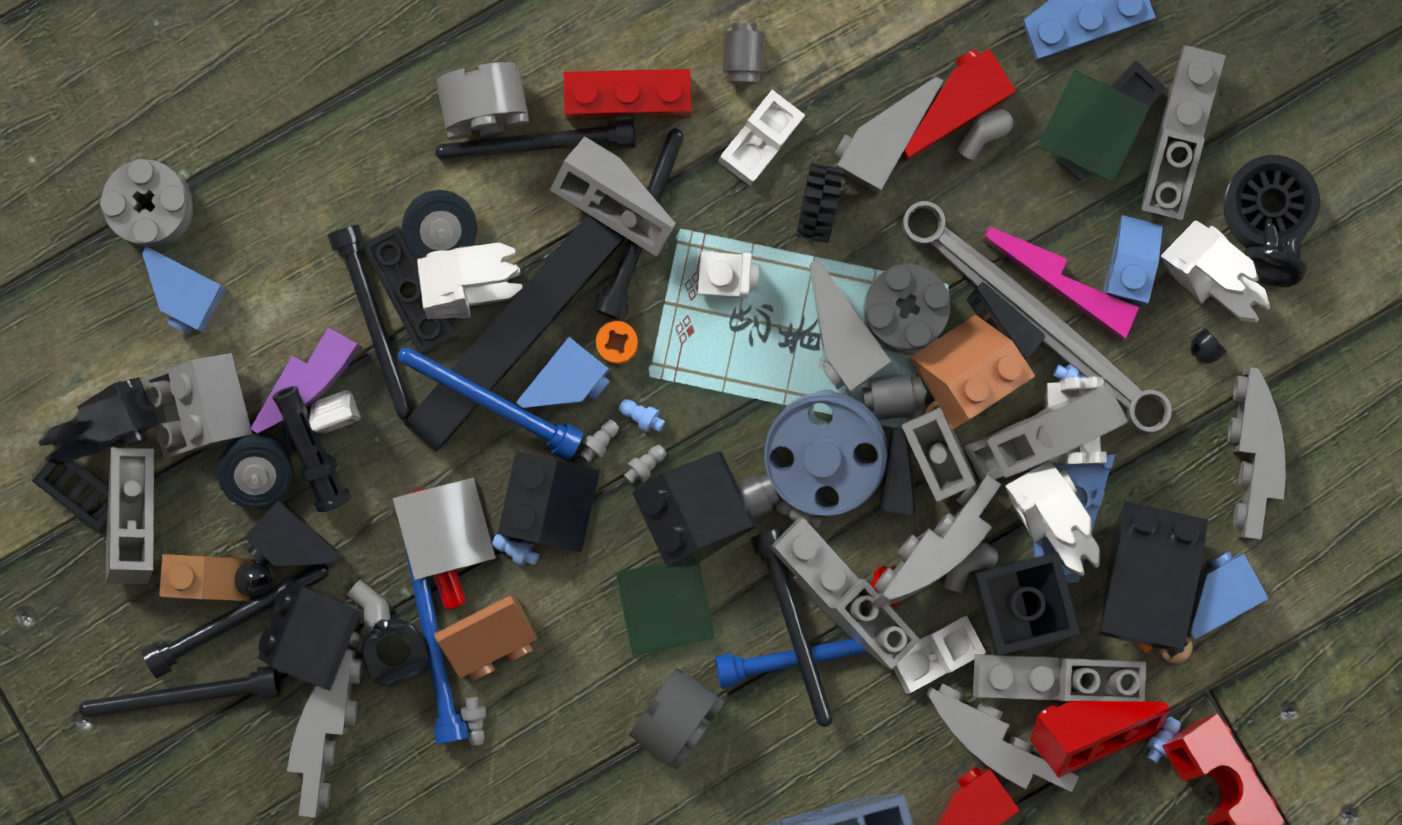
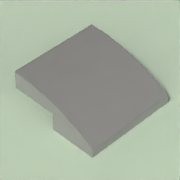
(444, 528)

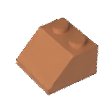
(970, 369)
(487, 636)

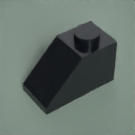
(289, 540)

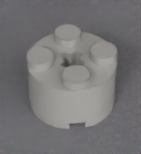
(482, 100)
(123, 204)

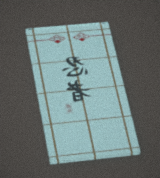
(765, 342)

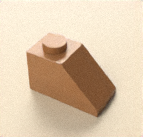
(201, 577)

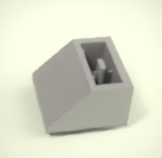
(197, 405)

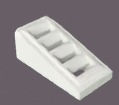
(334, 412)

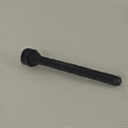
(617, 133)
(348, 245)
(613, 300)
(794, 625)
(164, 655)
(263, 683)

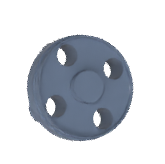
(826, 453)

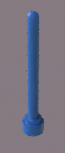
(560, 438)
(734, 669)
(449, 723)

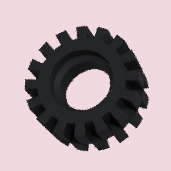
(820, 202)

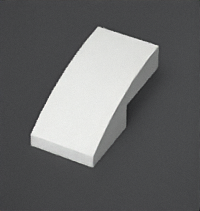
(761, 138)
(939, 654)

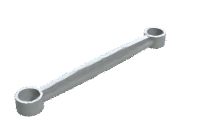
(1058, 334)

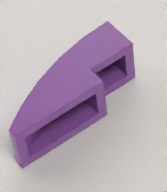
(312, 378)

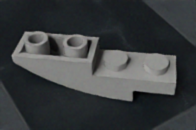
(1182, 132)
(1046, 434)
(1260, 435)
(940, 550)
(843, 594)
(1058, 678)
(323, 715)
(983, 735)

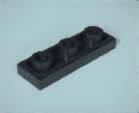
(395, 269)

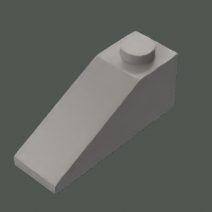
(881, 141)
(613, 195)
(845, 339)
(130, 516)

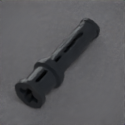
(317, 466)

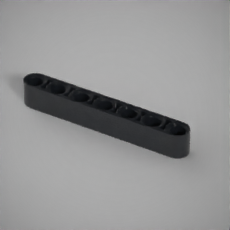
(516, 328)

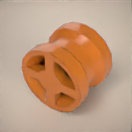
(620, 348)

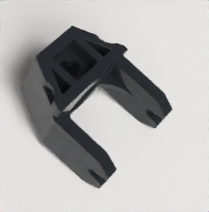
(107, 419)

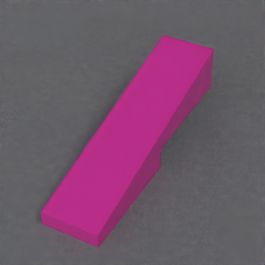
(1046, 267)

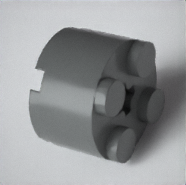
(929, 298)
(676, 718)

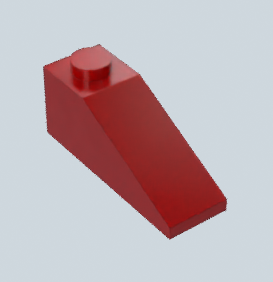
(969, 92)
(1093, 730)
(977, 801)

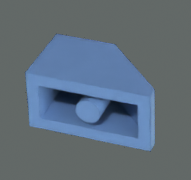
(1134, 261)
(182, 292)
(566, 379)
(1224, 593)

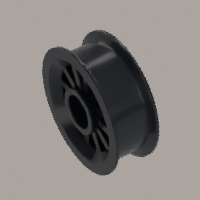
(1279, 167)

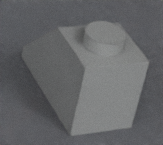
(939, 454)

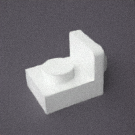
(727, 274)

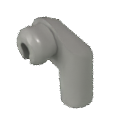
(985, 129)
(980, 557)
(374, 606)

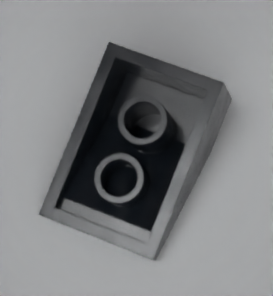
(1153, 576)

